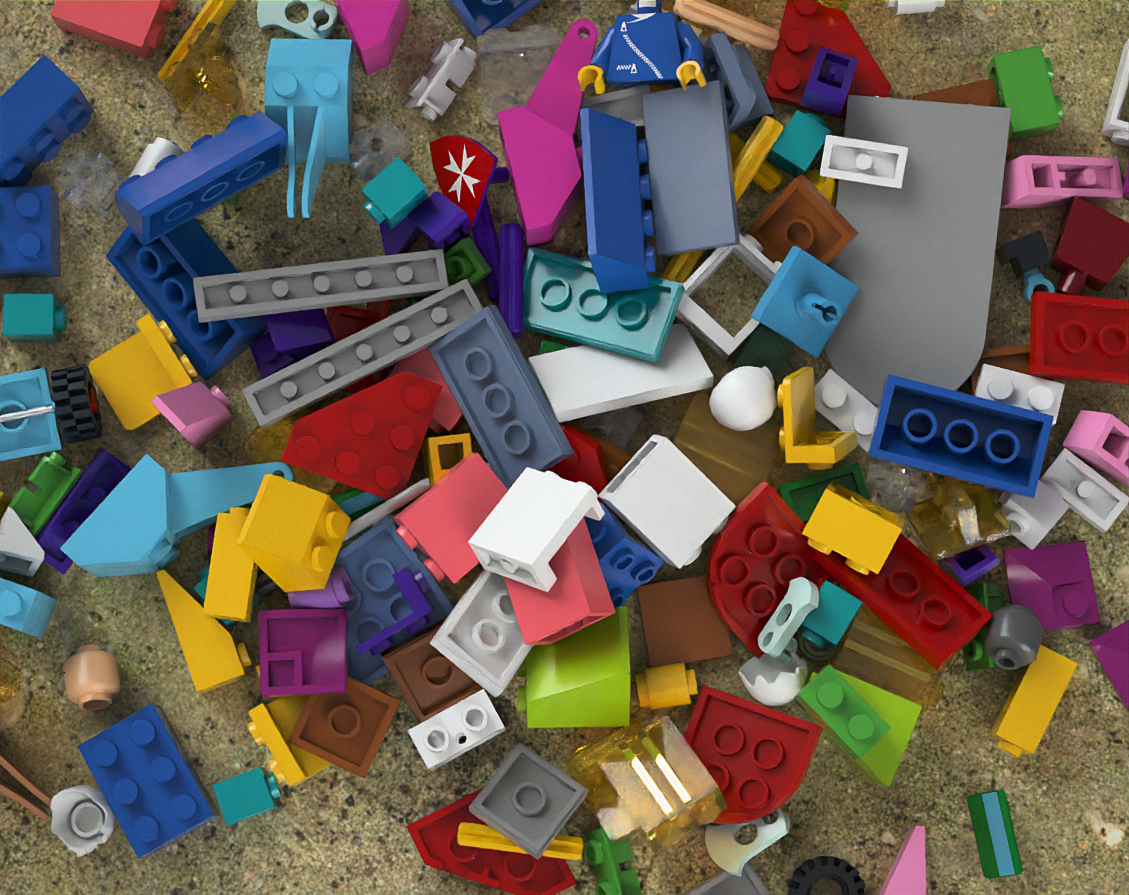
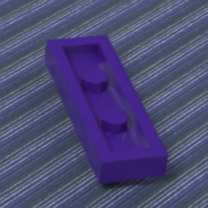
(86, 495)

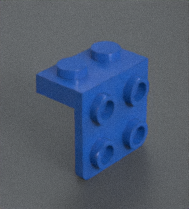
(621, 558)

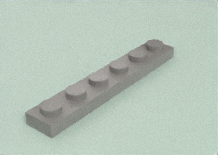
(320, 285)
(360, 354)

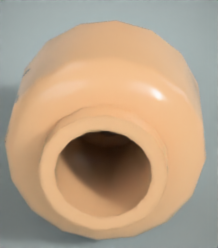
(91, 678)

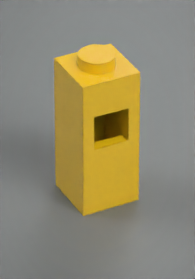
(231, 571)
(1032, 703)

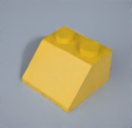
(853, 528)
(293, 534)

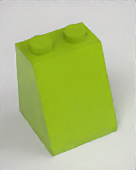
(580, 678)
(882, 759)

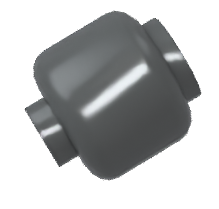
(1013, 637)

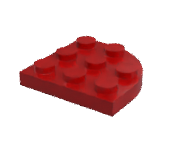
(755, 561)
(750, 753)

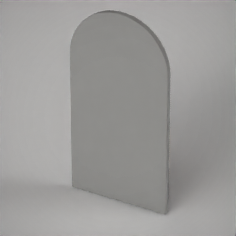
(920, 248)

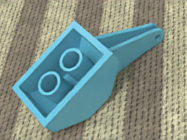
(313, 102)
(153, 510)

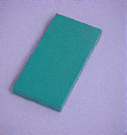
(566, 303)

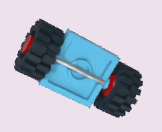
(34, 414)

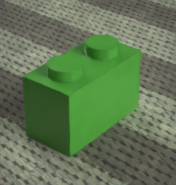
(1025, 87)
(842, 712)

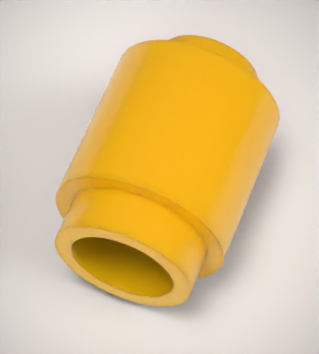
(666, 686)

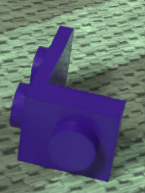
(414, 589)

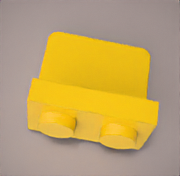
(141, 370)
(799, 433)
(274, 726)

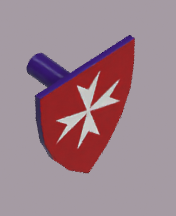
(465, 172)

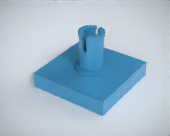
(805, 301)

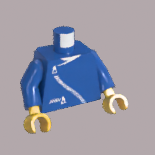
(646, 51)

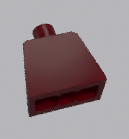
(1088, 247)

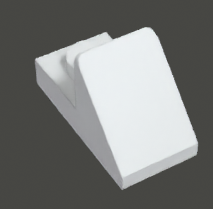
(18, 547)

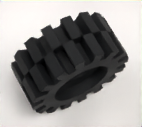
(826, 867)

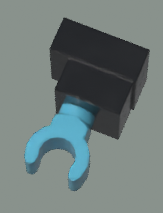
(1026, 257)

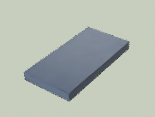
(690, 169)
(500, 397)

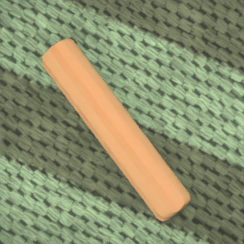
(728, 21)

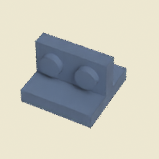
(743, 89)

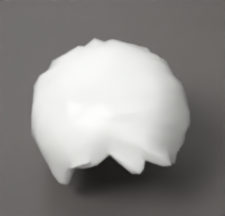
(744, 398)
(772, 681)
(81, 818)

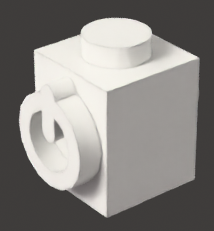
(1034, 516)

